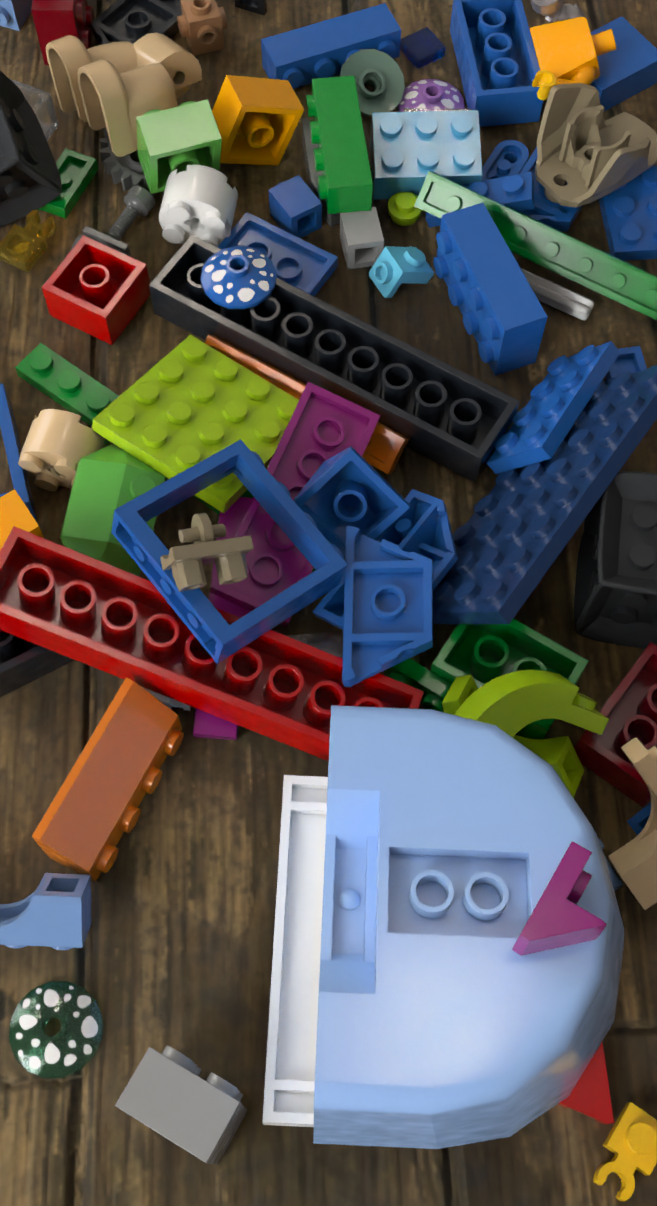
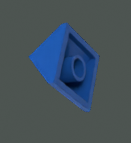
(350, 494)

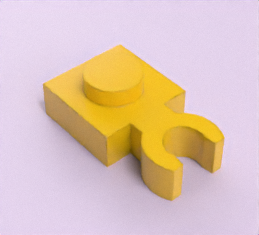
(634, 1146)

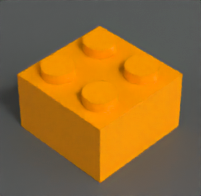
(256, 119)

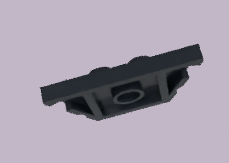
(135, 18)

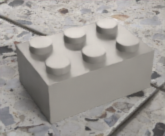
(182, 1106)

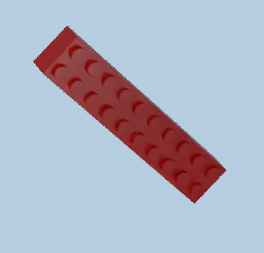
(133, 633)

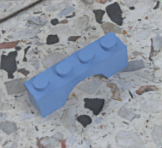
(51, 916)

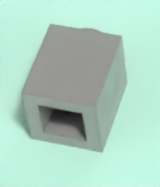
(361, 238)

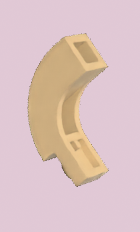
(638, 858)

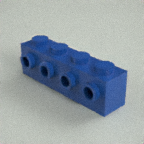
(326, 45)

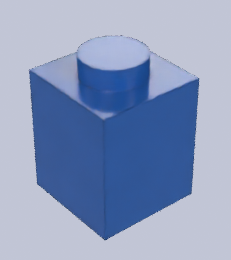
(295, 207)

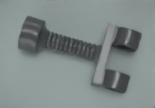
(138, 203)

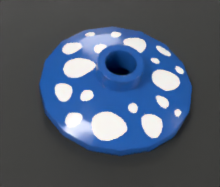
(238, 277)

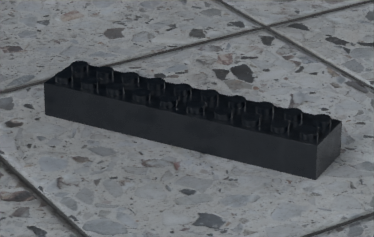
(424, 399)

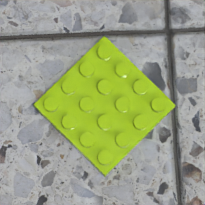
(194, 408)

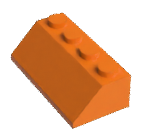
(109, 782)

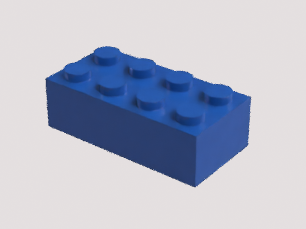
(496, 60)
(489, 289)

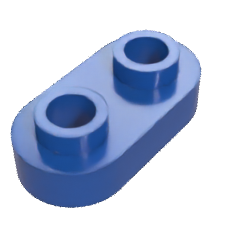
(505, 160)

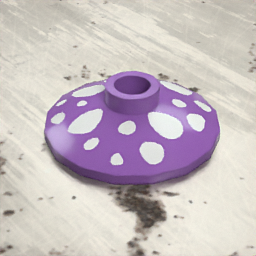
(431, 95)

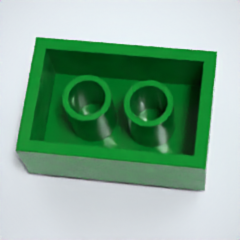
(504, 648)

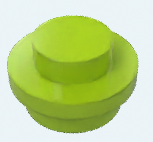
(402, 208)

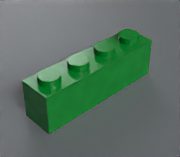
(341, 145)

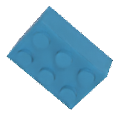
(423, 141)

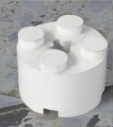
(197, 205)

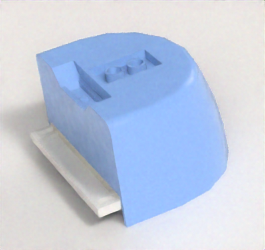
(398, 930)

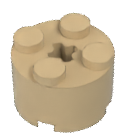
(56, 446)

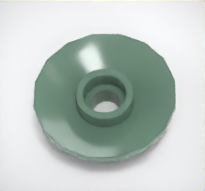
(380, 72)

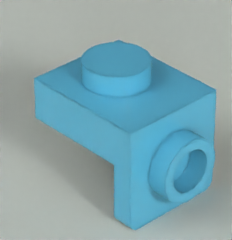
(399, 266)

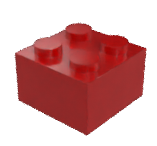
(97, 289)

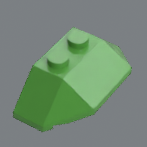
(99, 487)

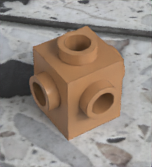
(201, 18)

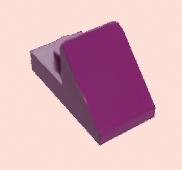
(556, 917)

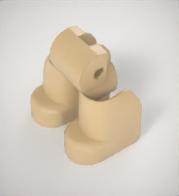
(120, 82)

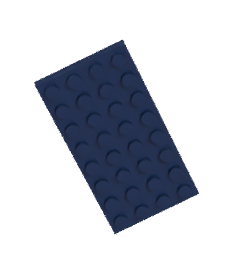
(541, 506)

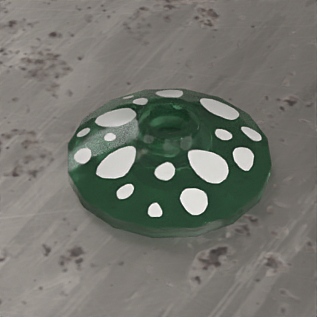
(72, 1046)

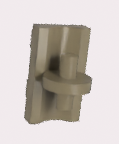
(188, 559)

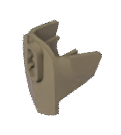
(586, 150)

